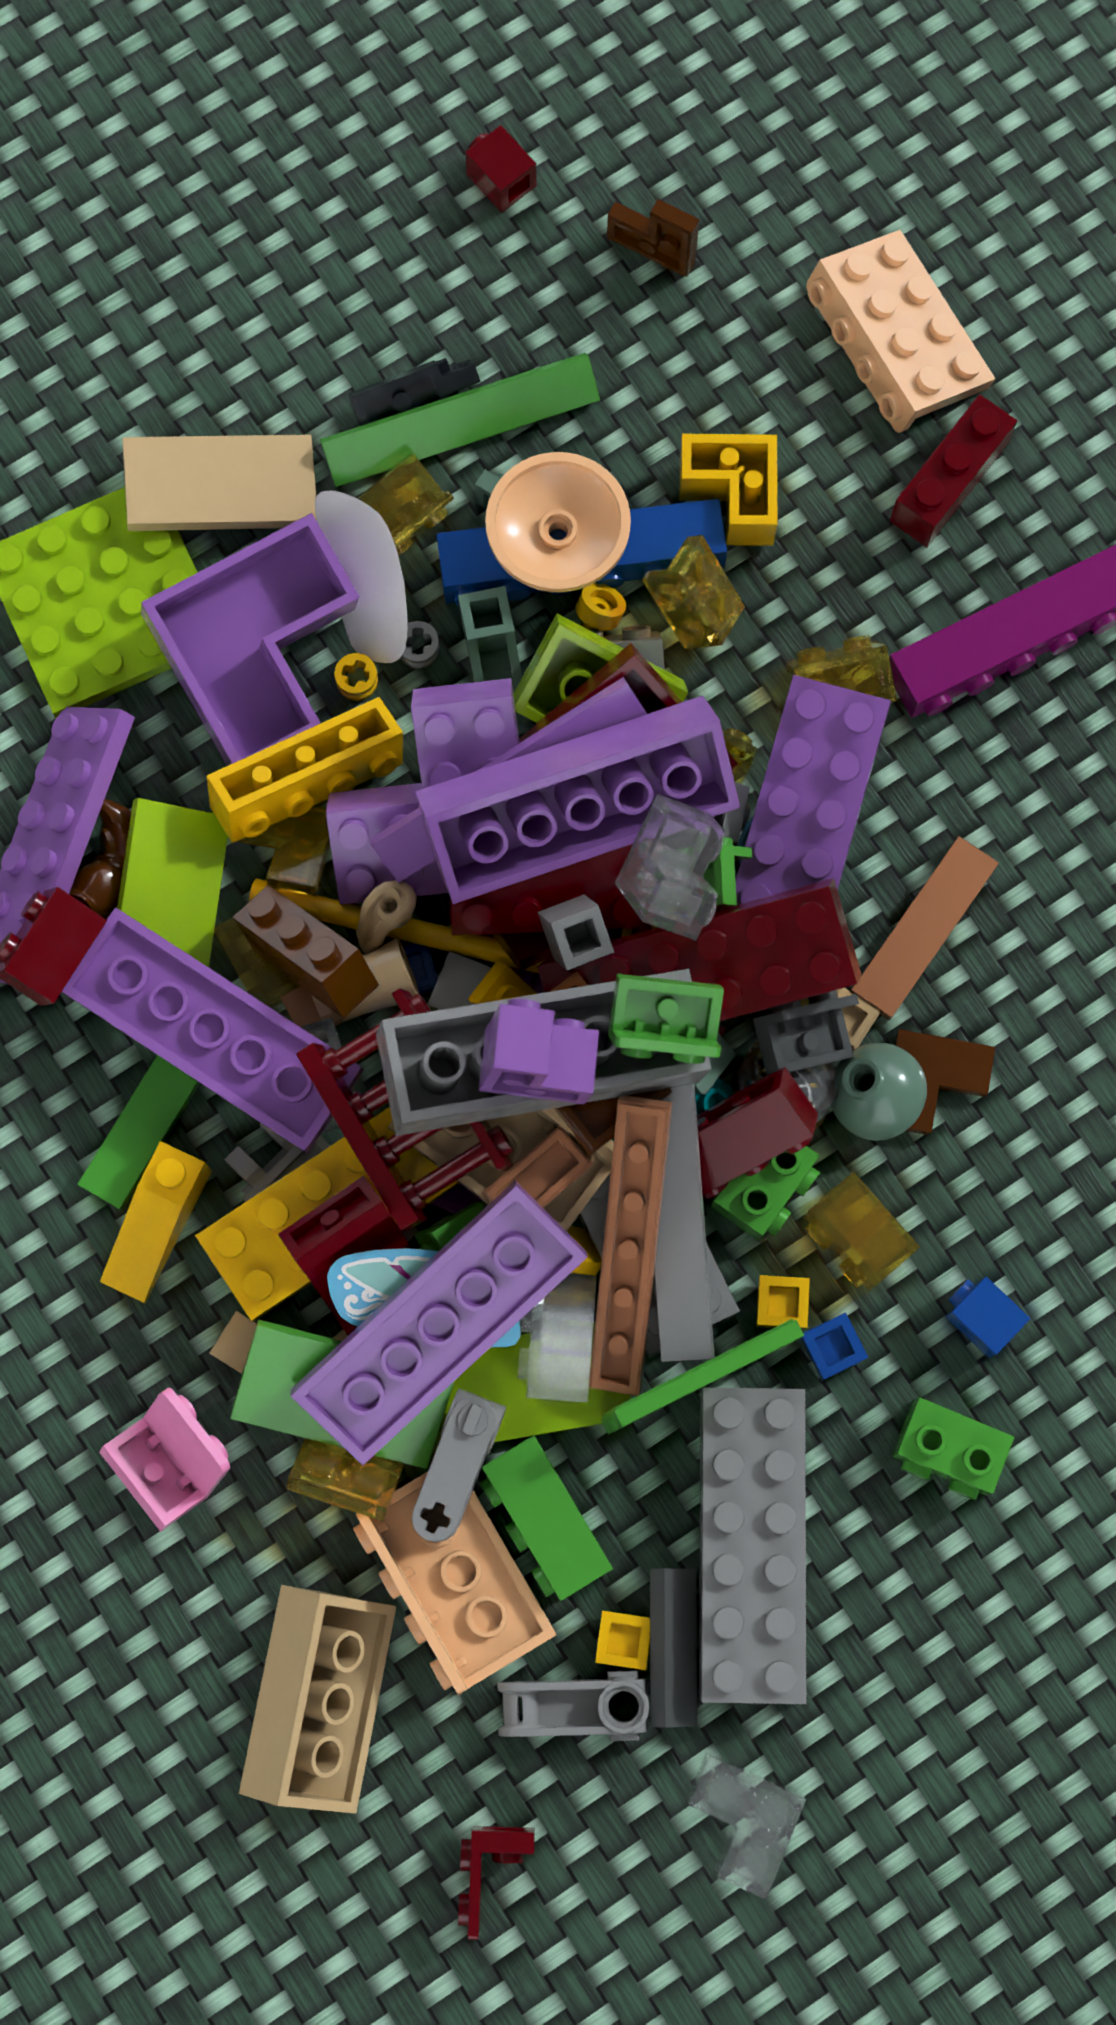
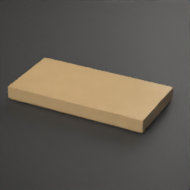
(218, 482)

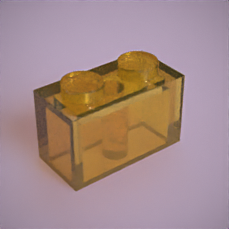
(859, 1233)

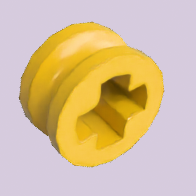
(350, 664)

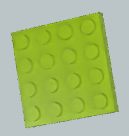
(79, 596)

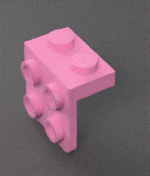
(167, 1459)

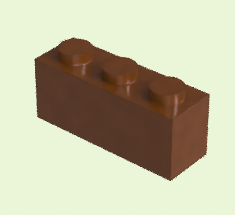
(306, 951)

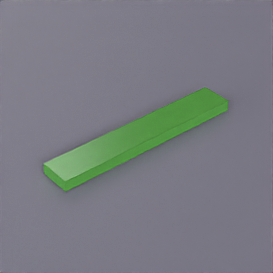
(460, 419)

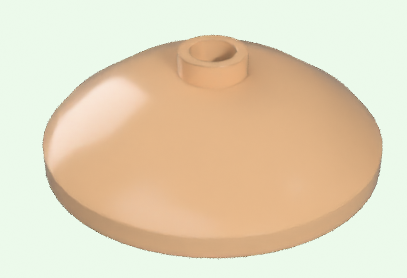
(554, 494)

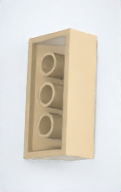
(317, 1701)

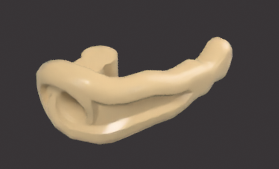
(384, 910)

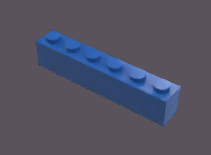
(652, 545)

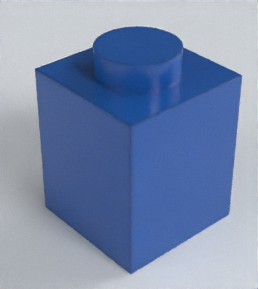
(985, 1315)

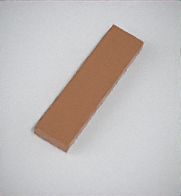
(924, 927)

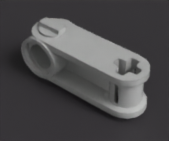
(457, 1461)
(573, 1707)

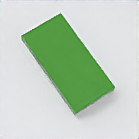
(285, 1355)
(701, 1376)

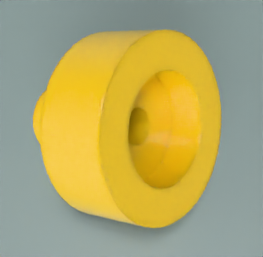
(600, 607)

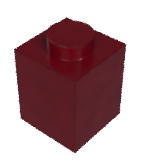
(500, 168)

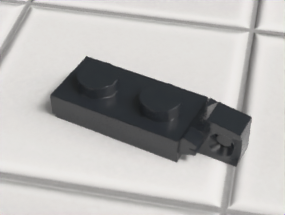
(412, 389)

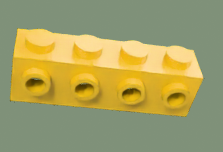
(305, 769)

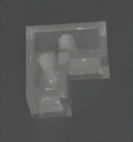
(667, 868)
(560, 1341)
(760, 1817)

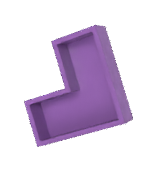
(228, 630)
(455, 735)

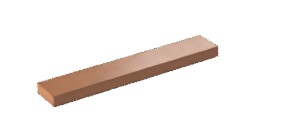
(630, 1244)

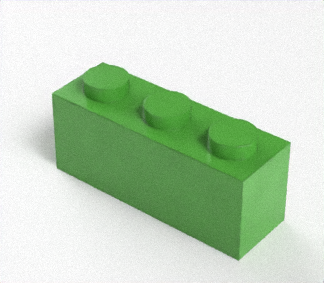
(544, 1519)

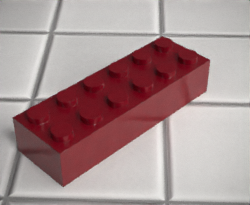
(757, 951)

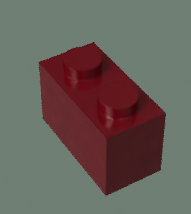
(48, 945)

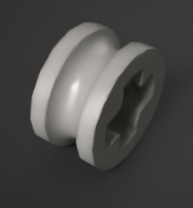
(430, 652)

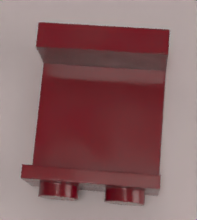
(341, 1226)

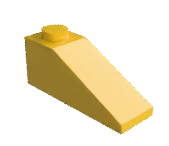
(154, 1221)

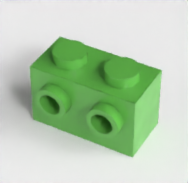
(759, 1200)
(952, 1448)

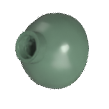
(890, 1103)

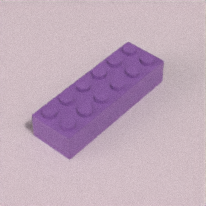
(574, 798)

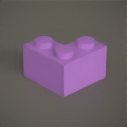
(538, 1056)

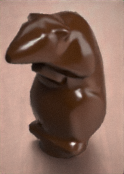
(99, 882)

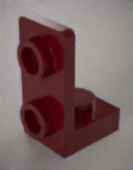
(506, 1846)

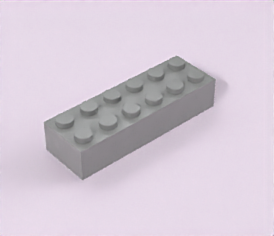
(436, 1060)
(752, 1546)

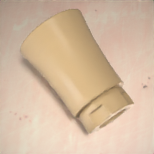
(391, 971)

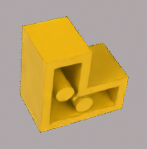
(734, 471)

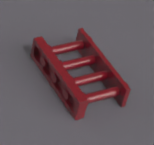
(381, 1154)

